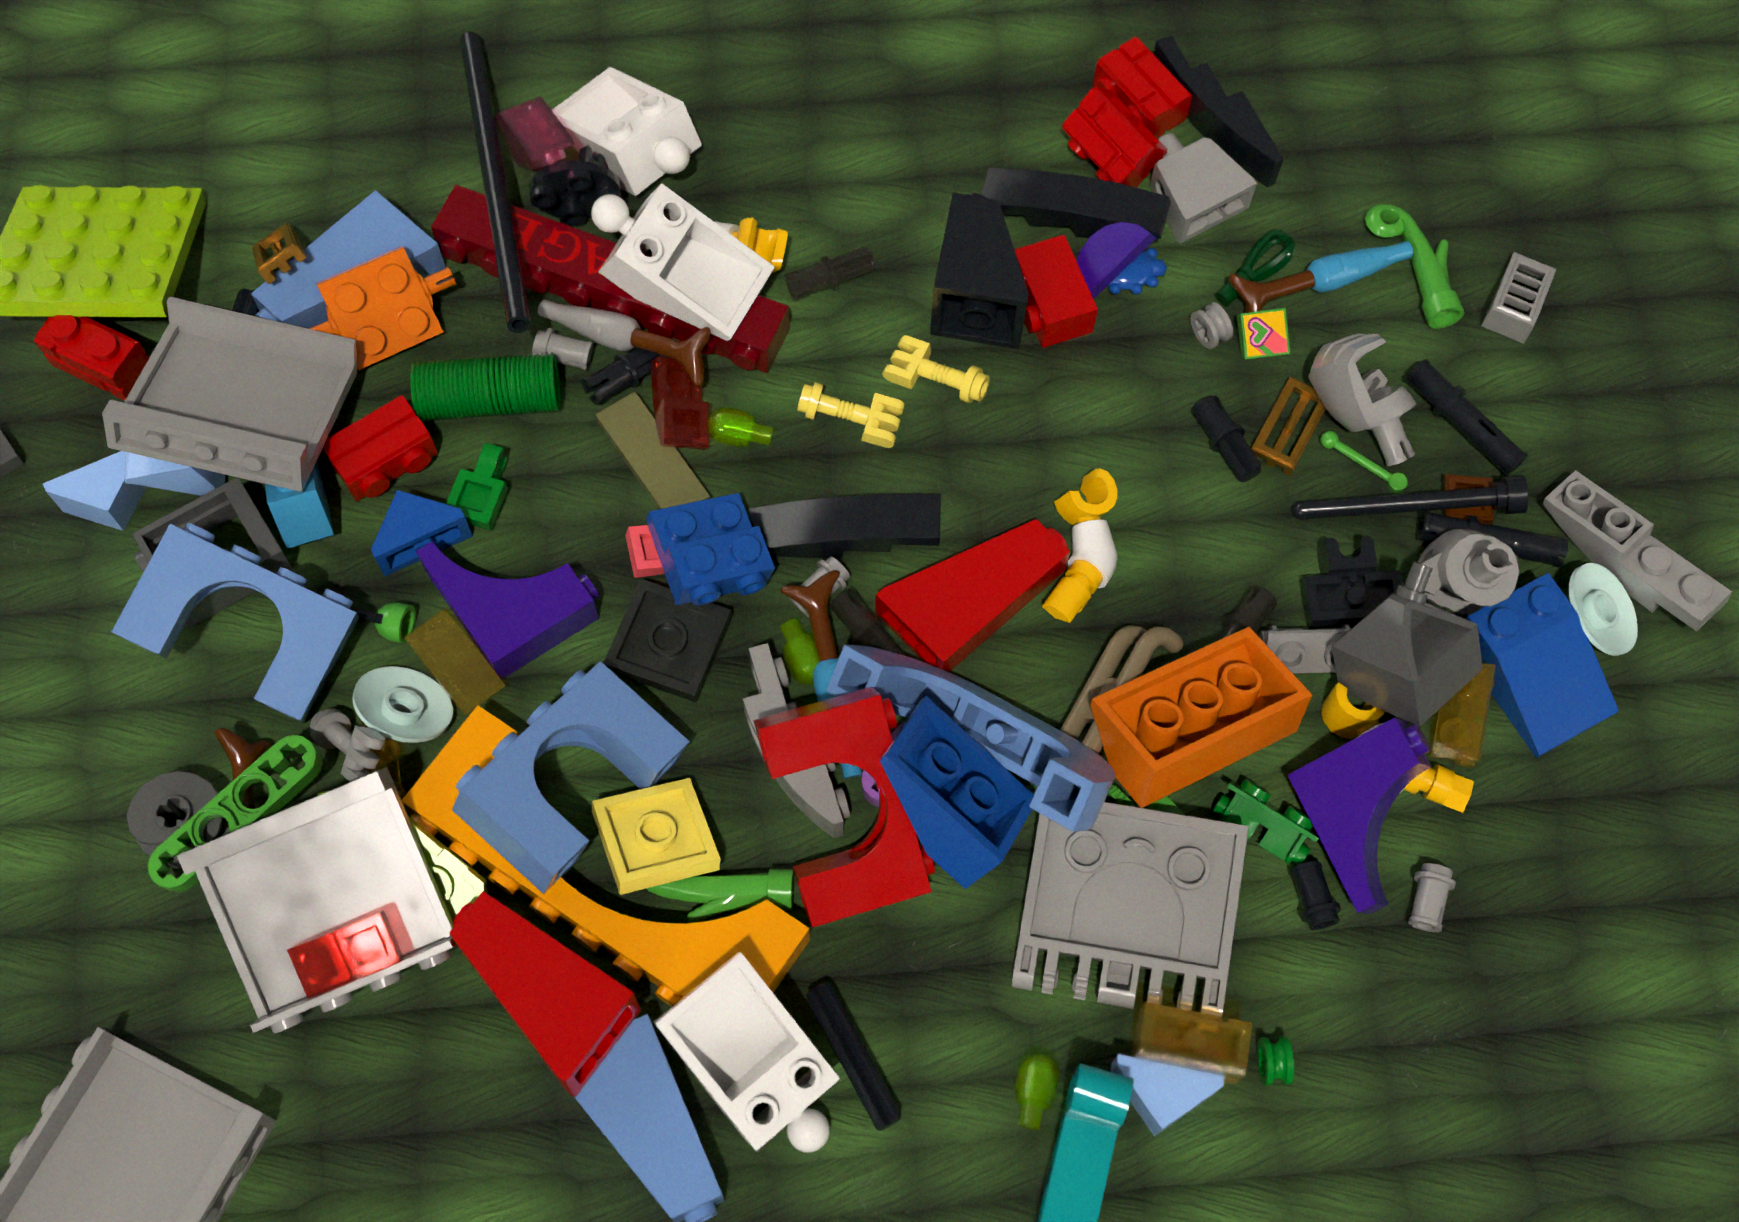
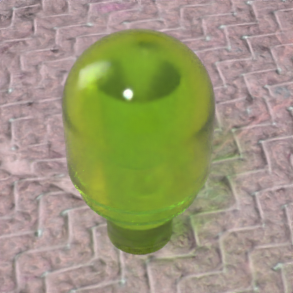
(737, 428)
(799, 652)
(1036, 1088)

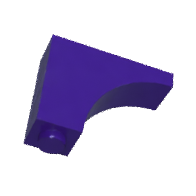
(513, 617)
(1350, 796)

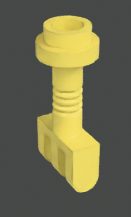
(914, 362)
(877, 419)

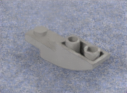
(1623, 544)
(807, 789)

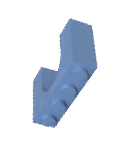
(191, 568)
(593, 714)

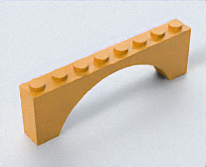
(666, 954)

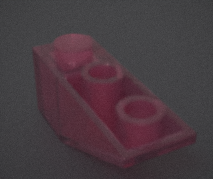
(534, 133)

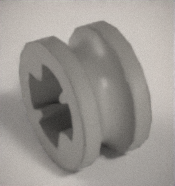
(1211, 325)

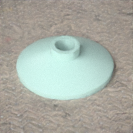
(1603, 609)
(402, 704)

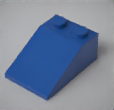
(1544, 666)
(955, 794)

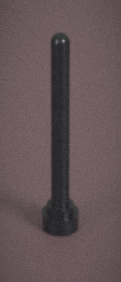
(1507, 495)

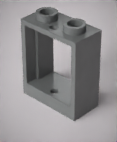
(208, 513)

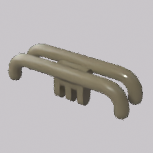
(1101, 677)

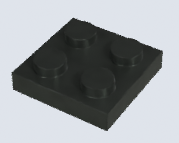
(667, 642)

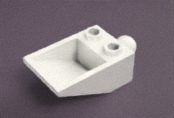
(632, 127)
(694, 265)
(748, 1053)

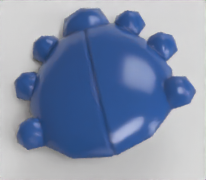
(1139, 272)

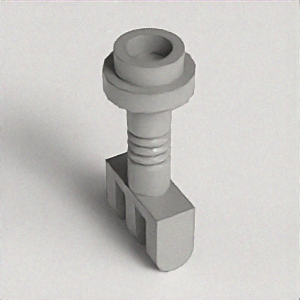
(332, 730)

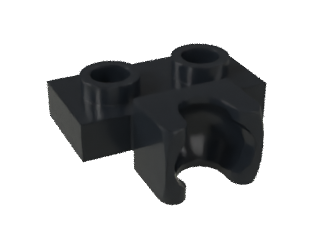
(1346, 586)

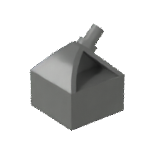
(1408, 653)

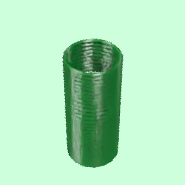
(484, 385)

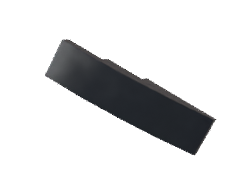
(1223, 118)
(1074, 201)
(848, 524)

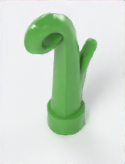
(1440, 302)
(731, 892)

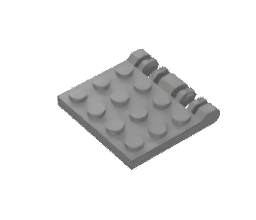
(1136, 896)

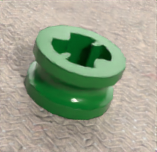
(1275, 1061)

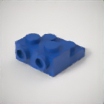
(710, 549)

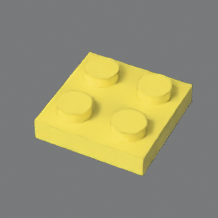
(655, 836)

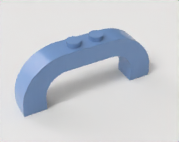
(1067, 774)

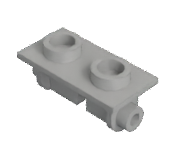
(1304, 649)

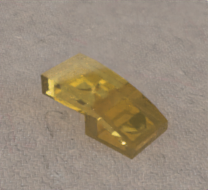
(454, 662)

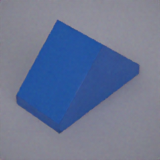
(413, 524)

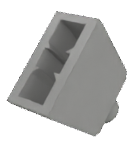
(1201, 185)

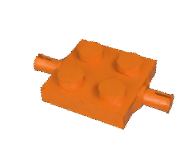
(382, 305)

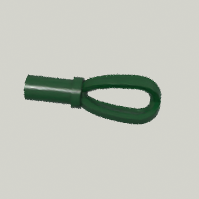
(1227, 294)

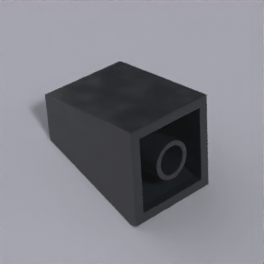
(978, 277)

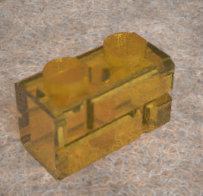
(1192, 1040)

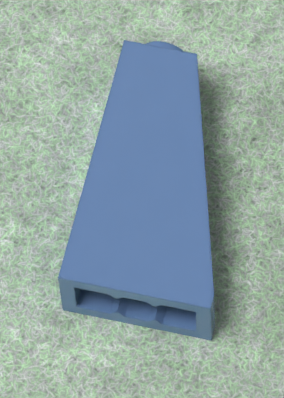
(359, 236)
(649, 1125)

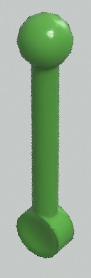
(1395, 482)

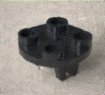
(573, 187)

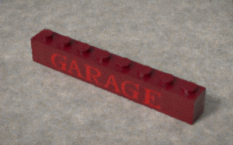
(568, 263)

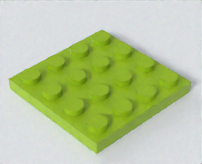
(96, 250)

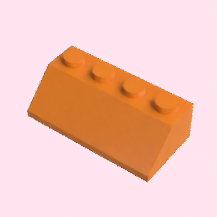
(1198, 715)

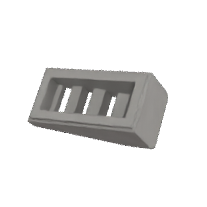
(1509, 321)

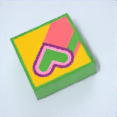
(1263, 333)

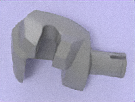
(1362, 400)
(1469, 571)

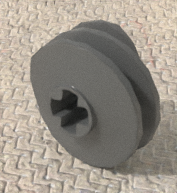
(167, 799)

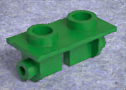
(1285, 829)

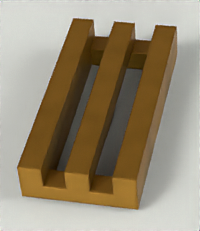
(281, 256)
(1275, 455)

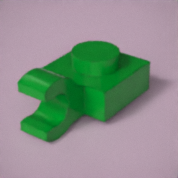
(481, 492)

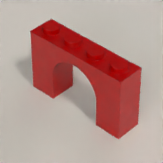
(889, 860)

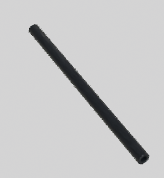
(495, 185)

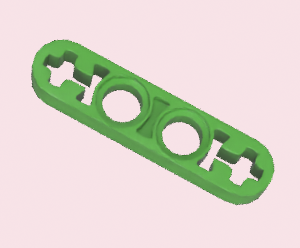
(231, 805)

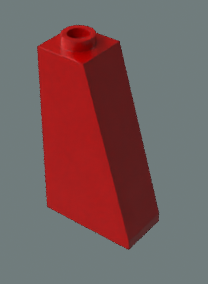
(970, 596)
(551, 993)

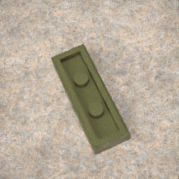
(656, 467)

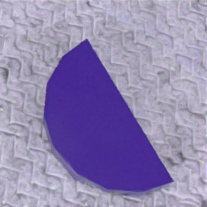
(1110, 253)

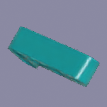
(1085, 1145)

